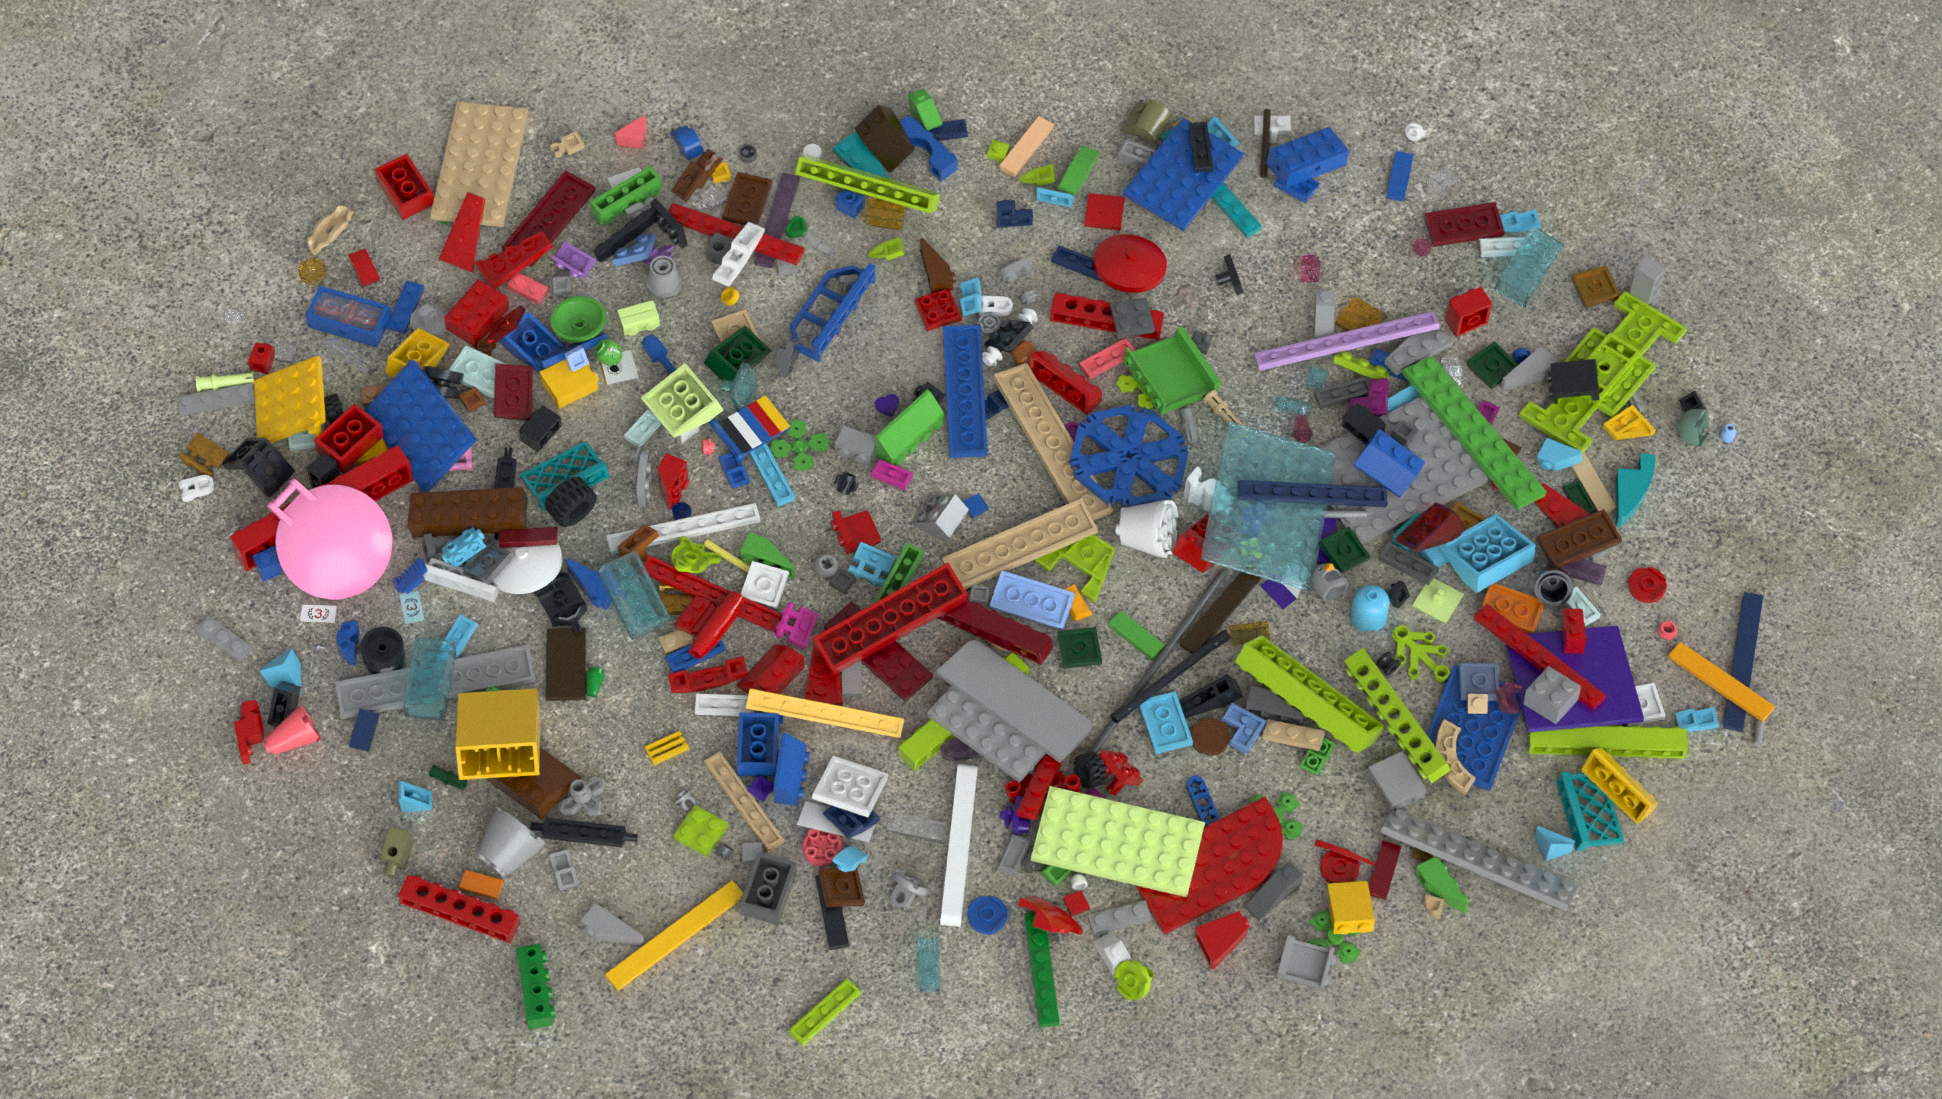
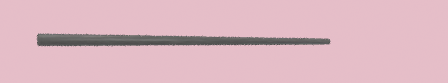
(1163, 654)

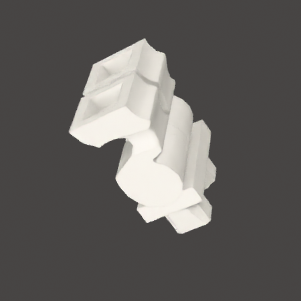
(1199, 492)

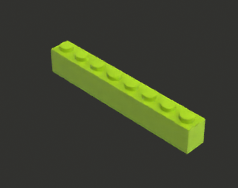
(868, 183)
(928, 739)
(1614, 739)

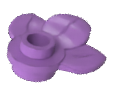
(659, 252)

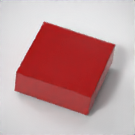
(1076, 903)

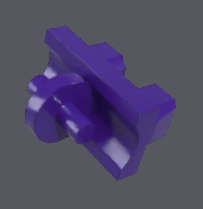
(1018, 825)

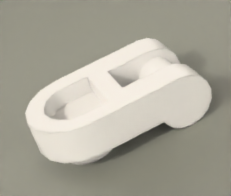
(1002, 305)
(203, 486)

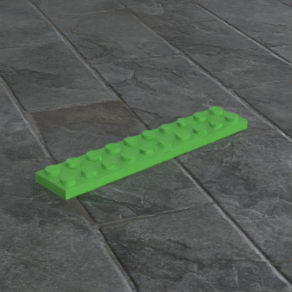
(1474, 433)

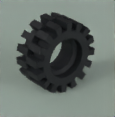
(333, 407)
(1090, 770)

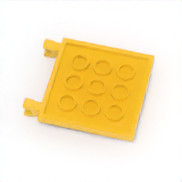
(290, 401)

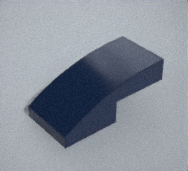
(995, 403)

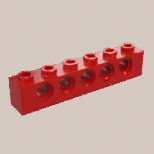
(1097, 317)
(464, 917)

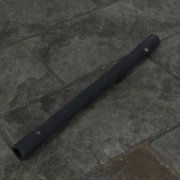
(1125, 710)

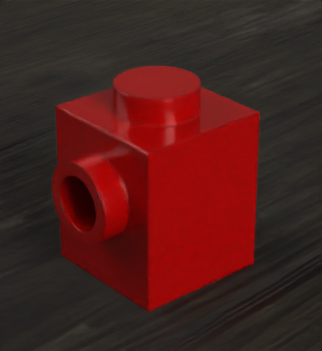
(261, 358)

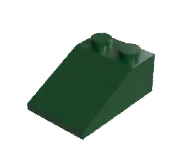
(737, 349)

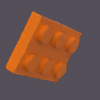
(1516, 606)

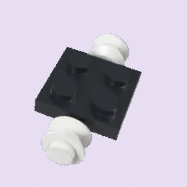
(1008, 336)

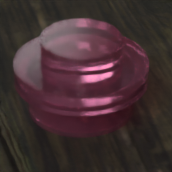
(1422, 247)

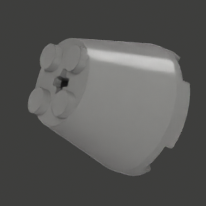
(507, 843)

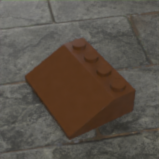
(540, 791)

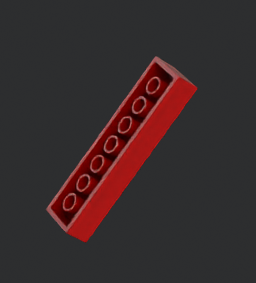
(890, 619)

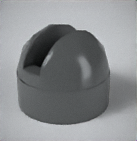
(725, 850)

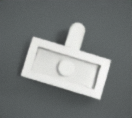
(1278, 126)

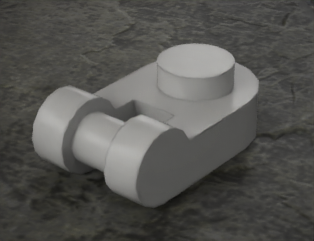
(1016, 269)

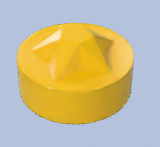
(730, 296)

